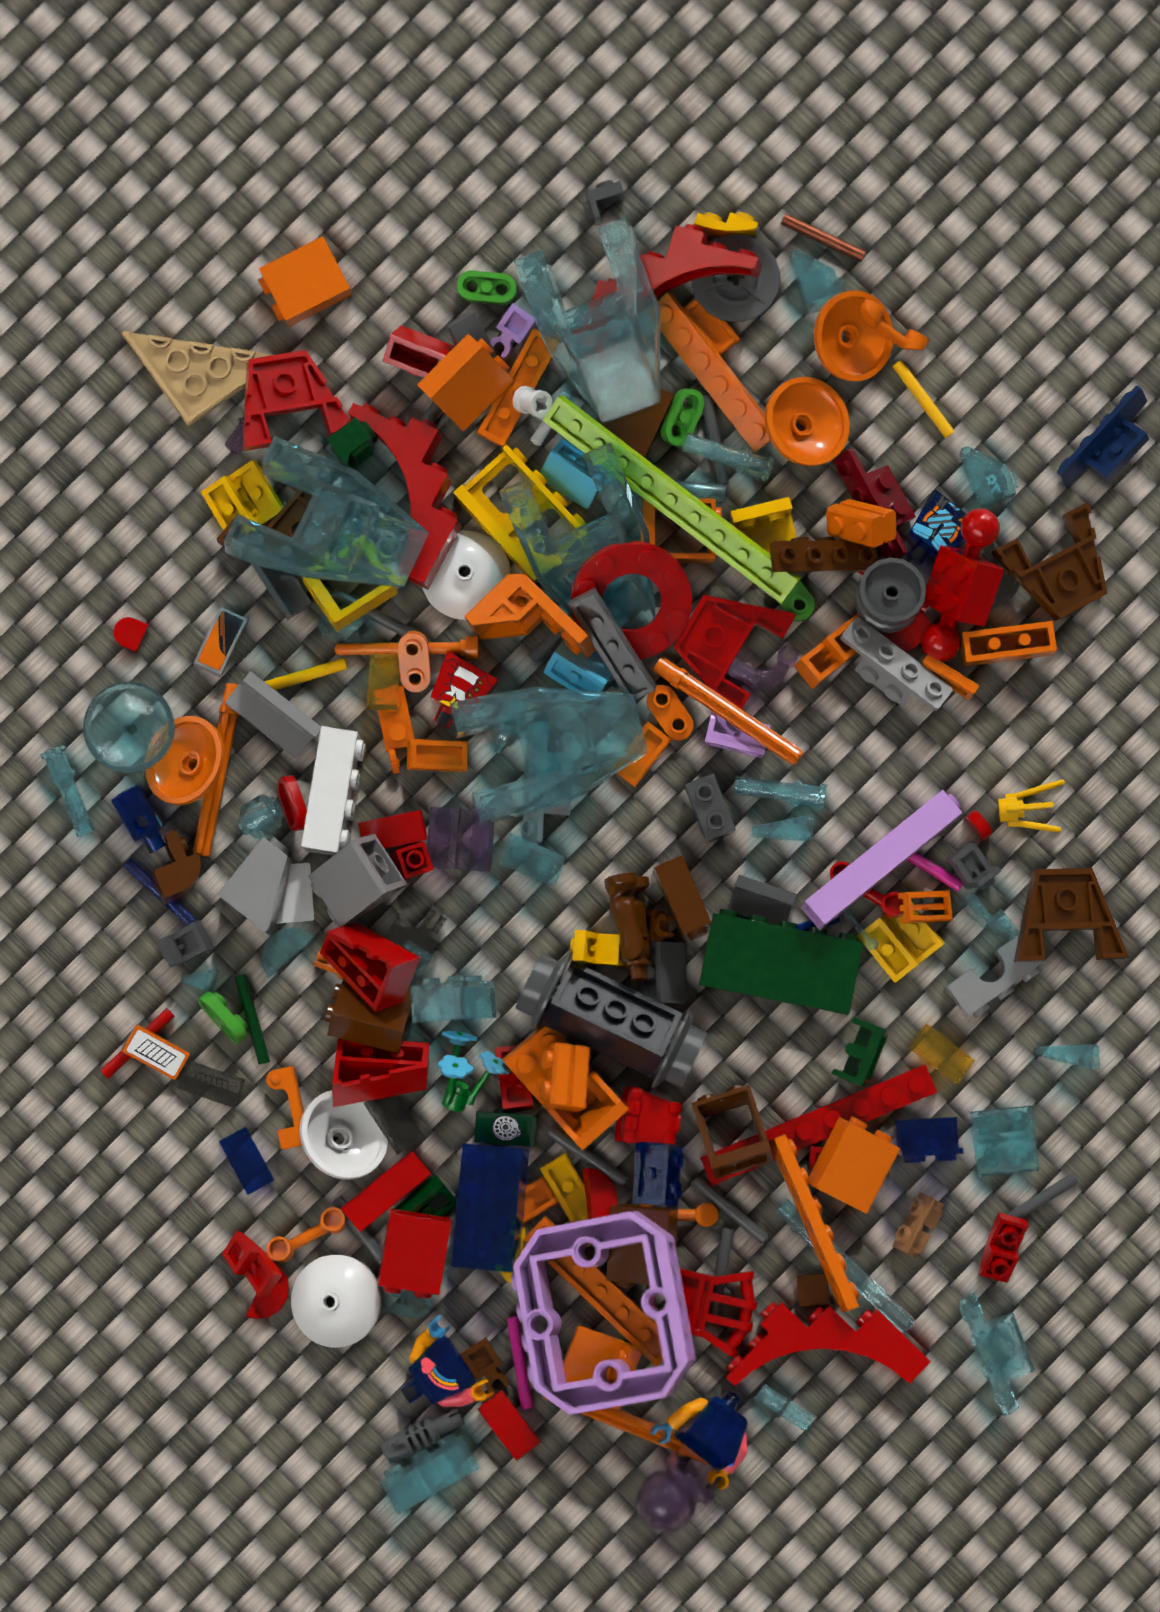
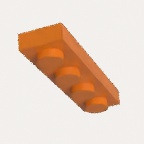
(525, 372)

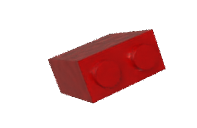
(414, 1253)

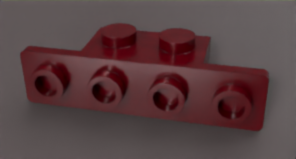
(877, 489)

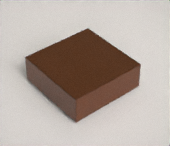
(813, 1289)

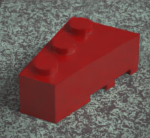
(370, 964)
(374, 1073)

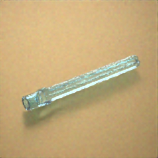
(854, 1273)

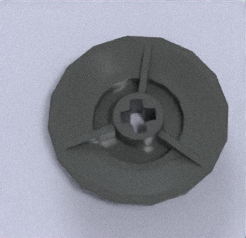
(753, 293)

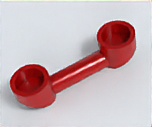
(888, 902)

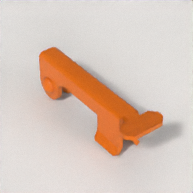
(286, 1079)

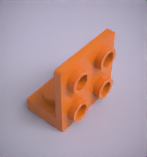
(591, 1348)

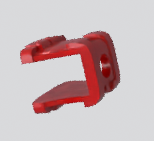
(647, 1118)

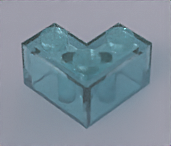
(457, 999)

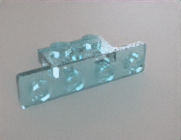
(1001, 1350)

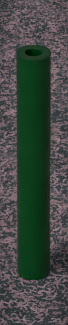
(252, 1019)

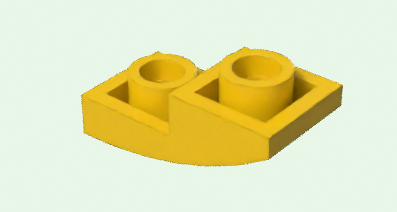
(736, 224)

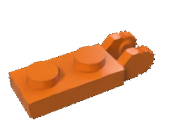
(396, 729)

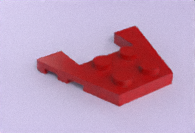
(284, 386)
(718, 633)

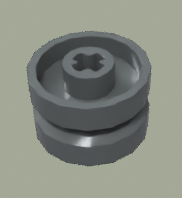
(894, 578)

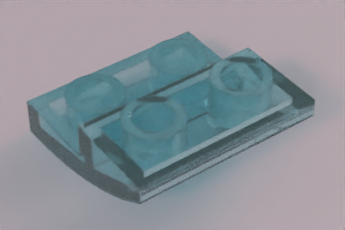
(1004, 1141)

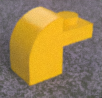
(596, 949)

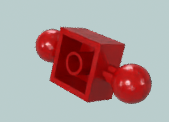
(962, 585)

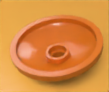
(863, 349)
(818, 412)
(175, 775)

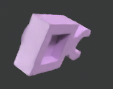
(515, 326)

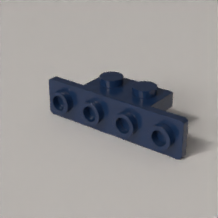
(1110, 443)

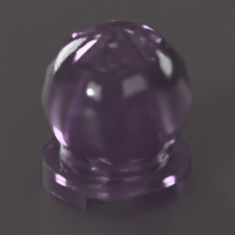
(670, 1496)

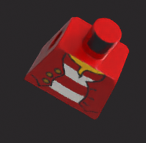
(459, 682)

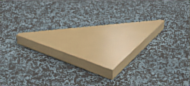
(192, 373)

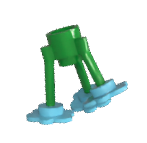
(452, 1066)

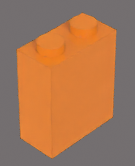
(304, 282)
(466, 381)
(853, 1163)

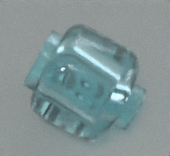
(260, 816)

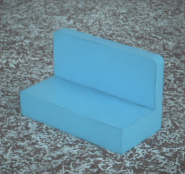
(569, 475)
(577, 671)

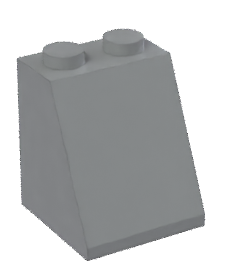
(356, 880)
(260, 884)

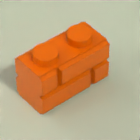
(861, 523)
(565, 1077)

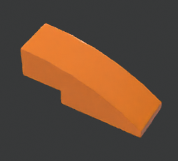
(826, 657)

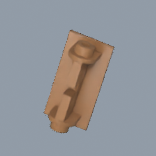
(922, 1212)

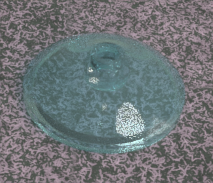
(110, 716)

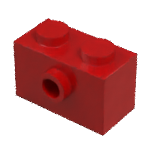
(414, 351)

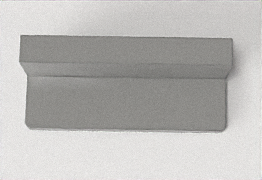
(272, 714)

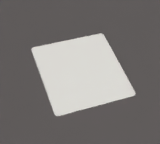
(297, 897)

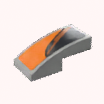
(220, 642)

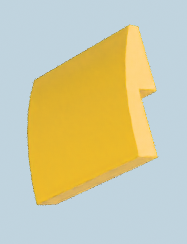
(245, 494)
(901, 945)

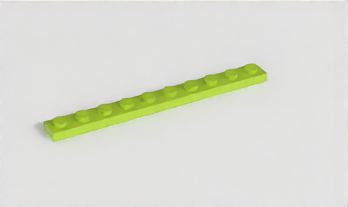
(674, 501)

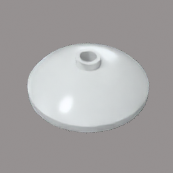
(457, 594)
(360, 1138)
(355, 1297)

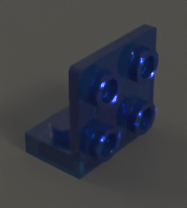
(927, 1138)

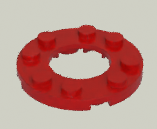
(662, 569)

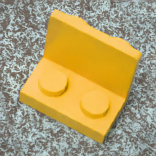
(765, 522)

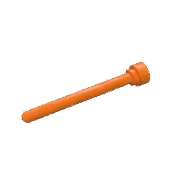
(466, 648)

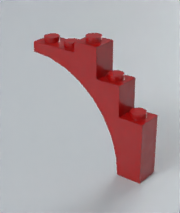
(688, 260)
(426, 484)
(828, 1330)

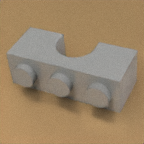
(973, 994)

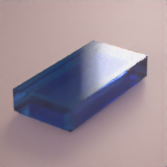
(246, 1160)

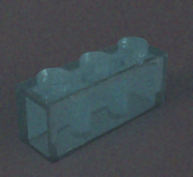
(429, 1472)

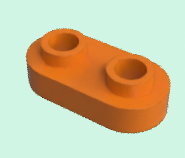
(414, 662)
(669, 712)

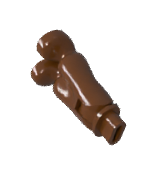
(631, 921)

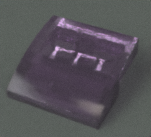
(459, 841)

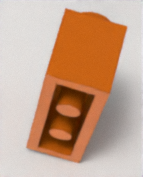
(1007, 643)

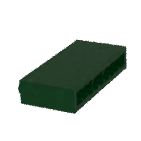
(781, 962)

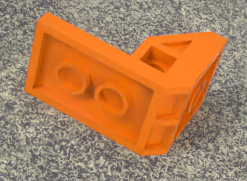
(518, 608)
(601, 1102)

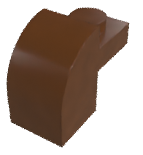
(181, 875)

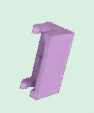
(728, 737)

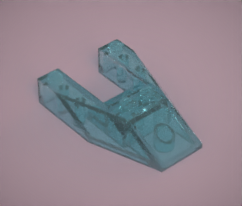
(607, 343)
(345, 532)
(560, 558)
(566, 740)

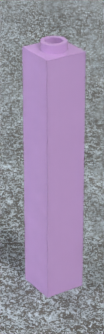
(882, 859)

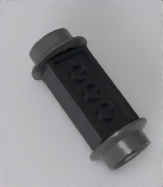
(611, 1019)

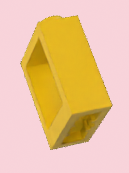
(342, 618)

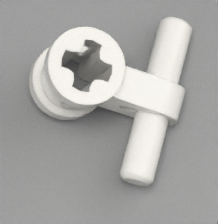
(538, 404)

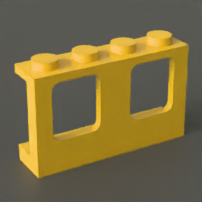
(498, 524)

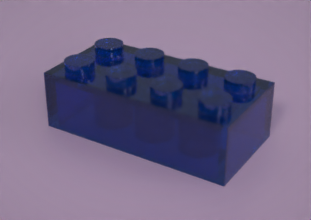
(490, 1207)

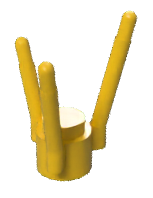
(1011, 809)

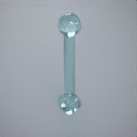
(870, 943)

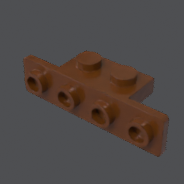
(820, 555)

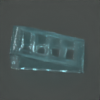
(790, 829)
(1078, 1055)

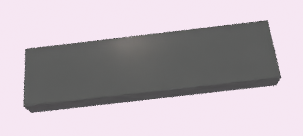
(611, 644)

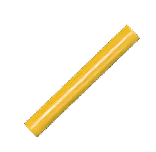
(923, 399)
(307, 674)

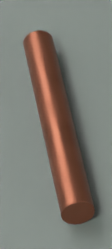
(823, 237)

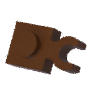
(658, 925)
(482, 1361)

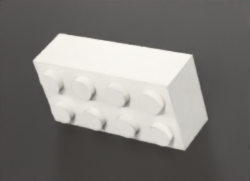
(332, 791)

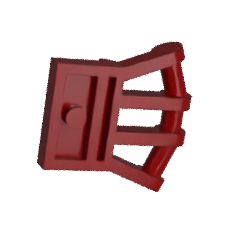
(698, 1296)

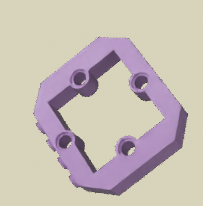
(535, 1300)

